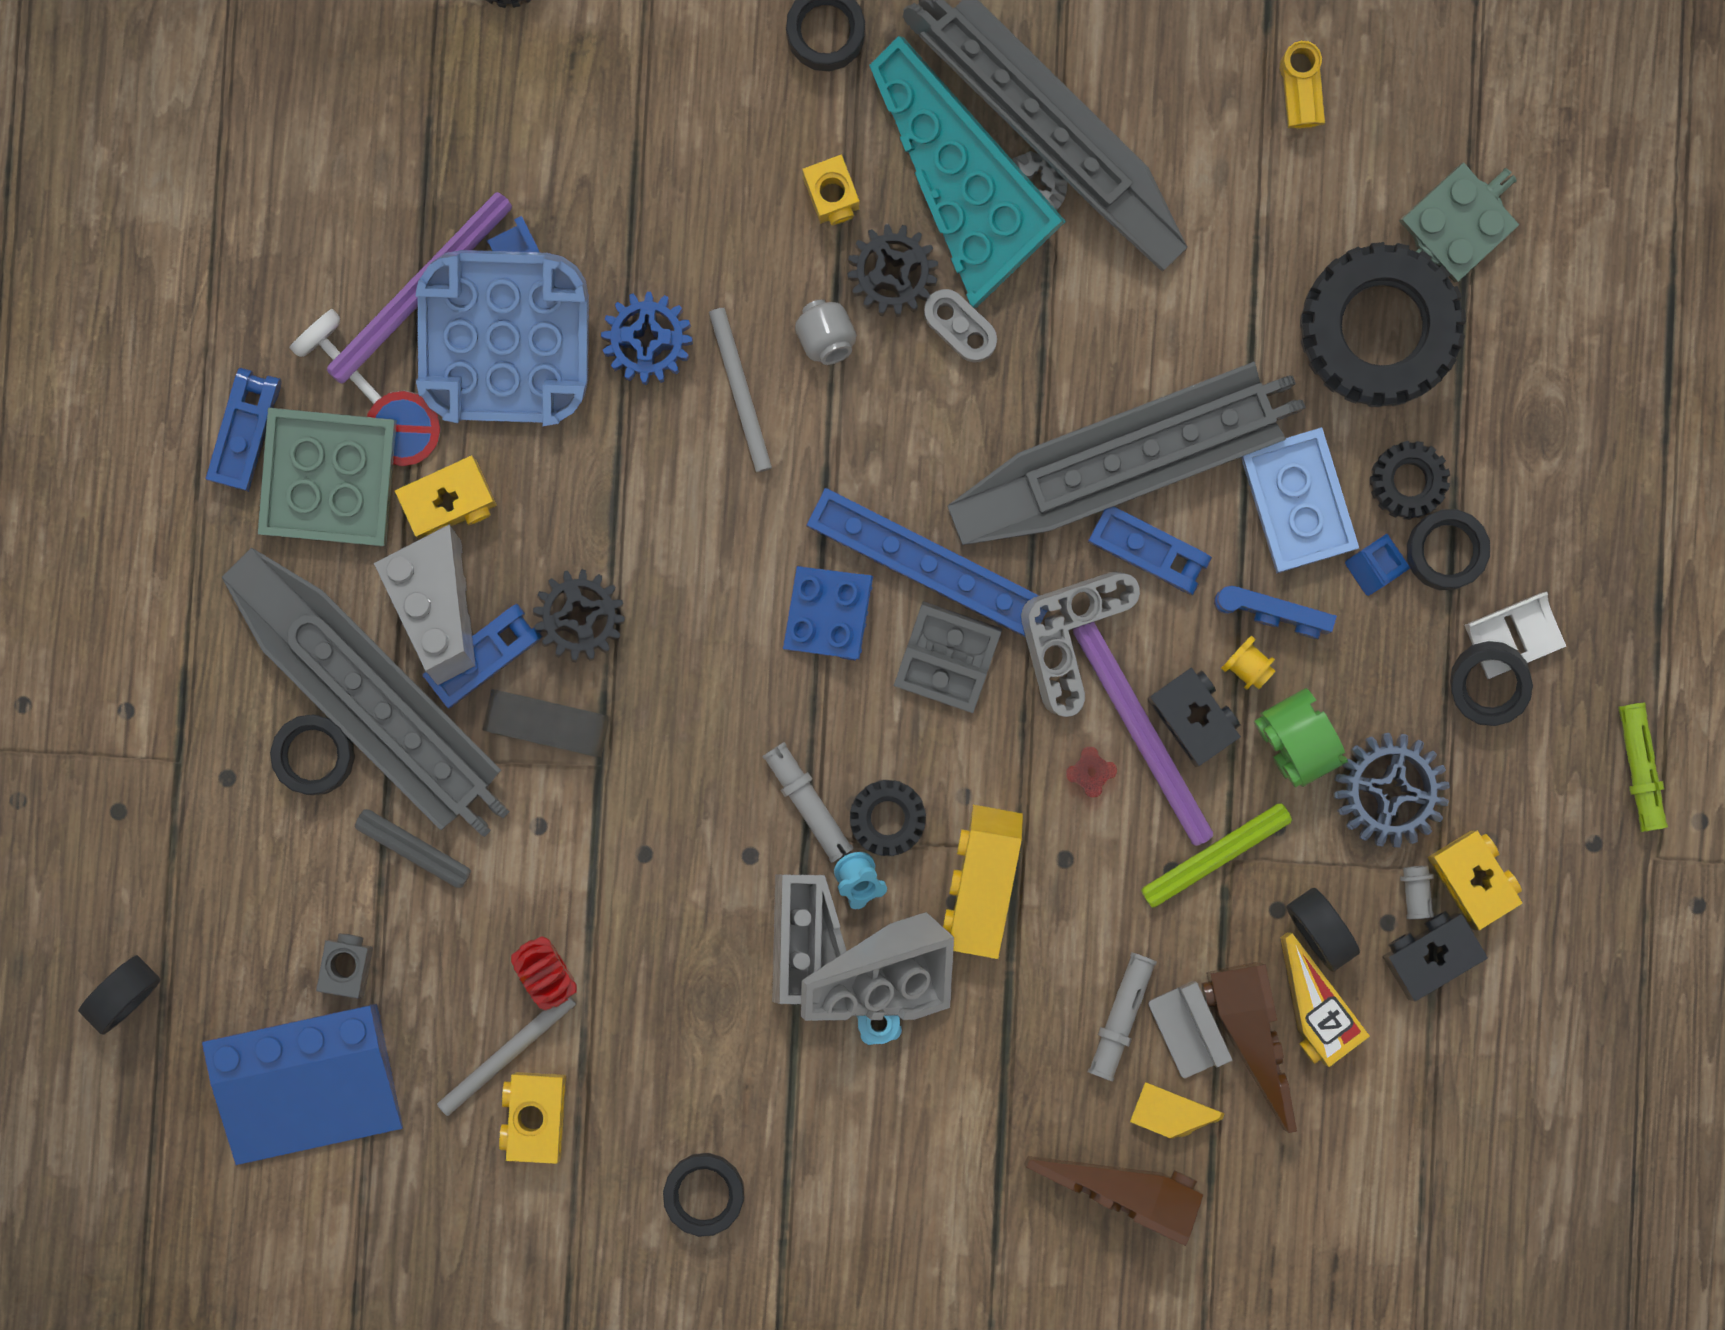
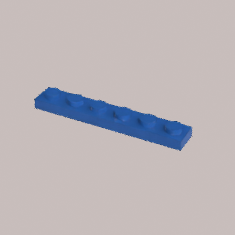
(921, 560)

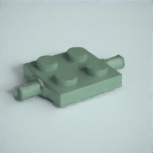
(1461, 220)

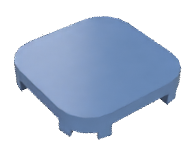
(502, 336)

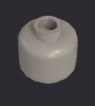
(825, 332)

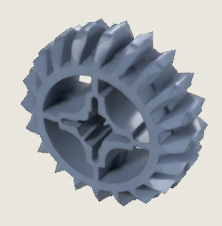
(1386, 808)

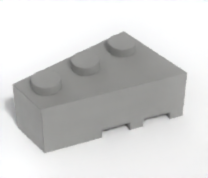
(431, 601)
(804, 933)

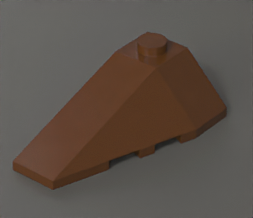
(1245, 1009)
(1148, 1197)

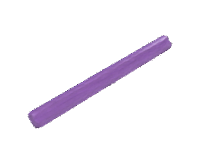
(405, 301)
(1143, 733)

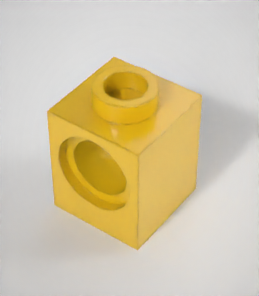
(831, 172)

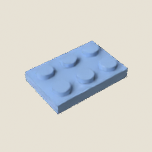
(1300, 501)

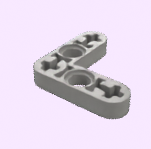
(1057, 633)

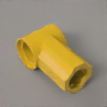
(1302, 89)

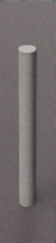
(740, 390)
(503, 1057)

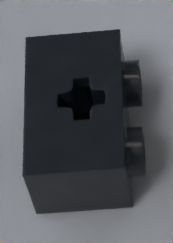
(1172, 707)
(1458, 954)

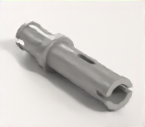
(807, 801)
(1122, 1016)

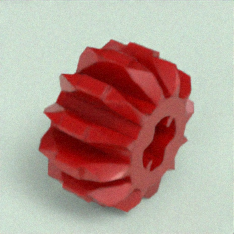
(543, 973)

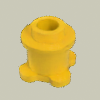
(1250, 665)

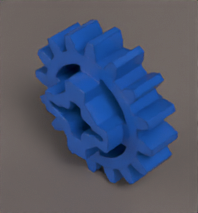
(627, 337)

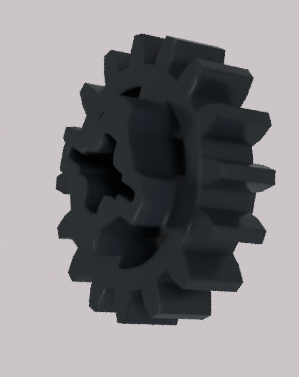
(908, 260)
(599, 609)

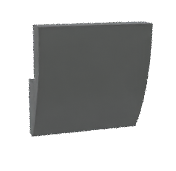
(948, 657)

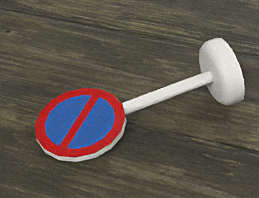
(416, 424)

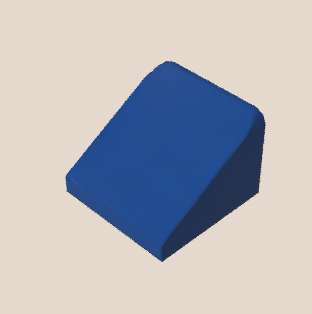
(1377, 565)

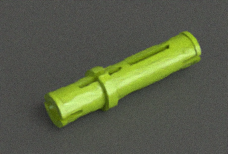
(1643, 768)

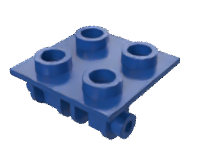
(828, 612)

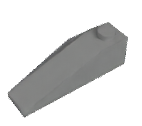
(892, 972)

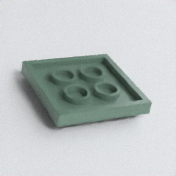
(327, 476)

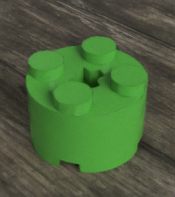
(1302, 737)

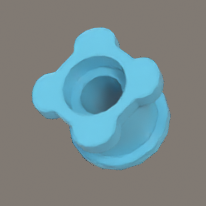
(858, 879)
(871, 1036)

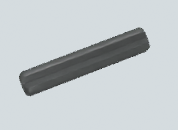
(412, 848)

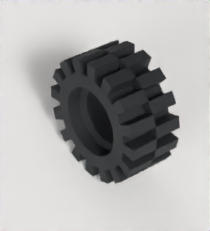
(1431, 466)
(913, 811)

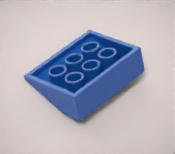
(303, 1084)

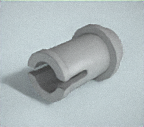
(1418, 892)

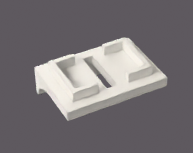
(1534, 626)

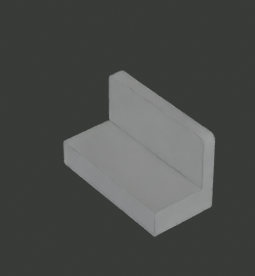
(1189, 1030)

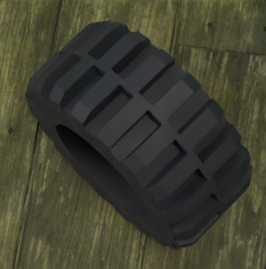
(1396, 268)

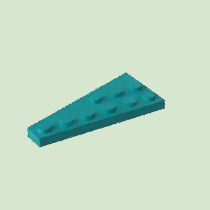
(973, 188)

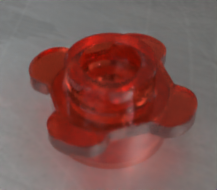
(1079, 772)

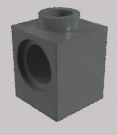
(331, 980)

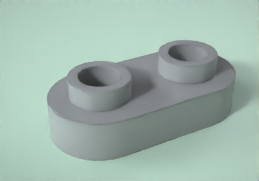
(960, 326)

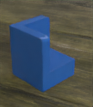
(515, 239)

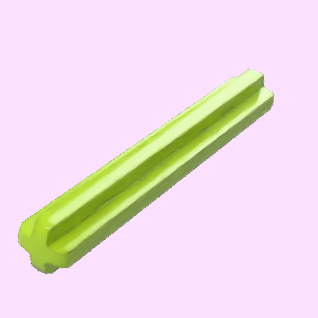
(1216, 855)

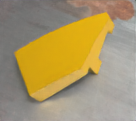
(1170, 1113)

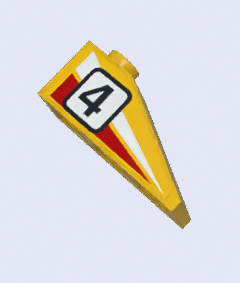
(1319, 1011)

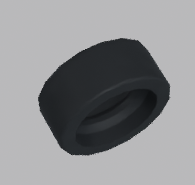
(825, 61)
(1471, 527)
(1491, 715)
(280, 761)
(1323, 929)
(119, 994)
(710, 1226)

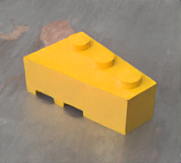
(984, 881)

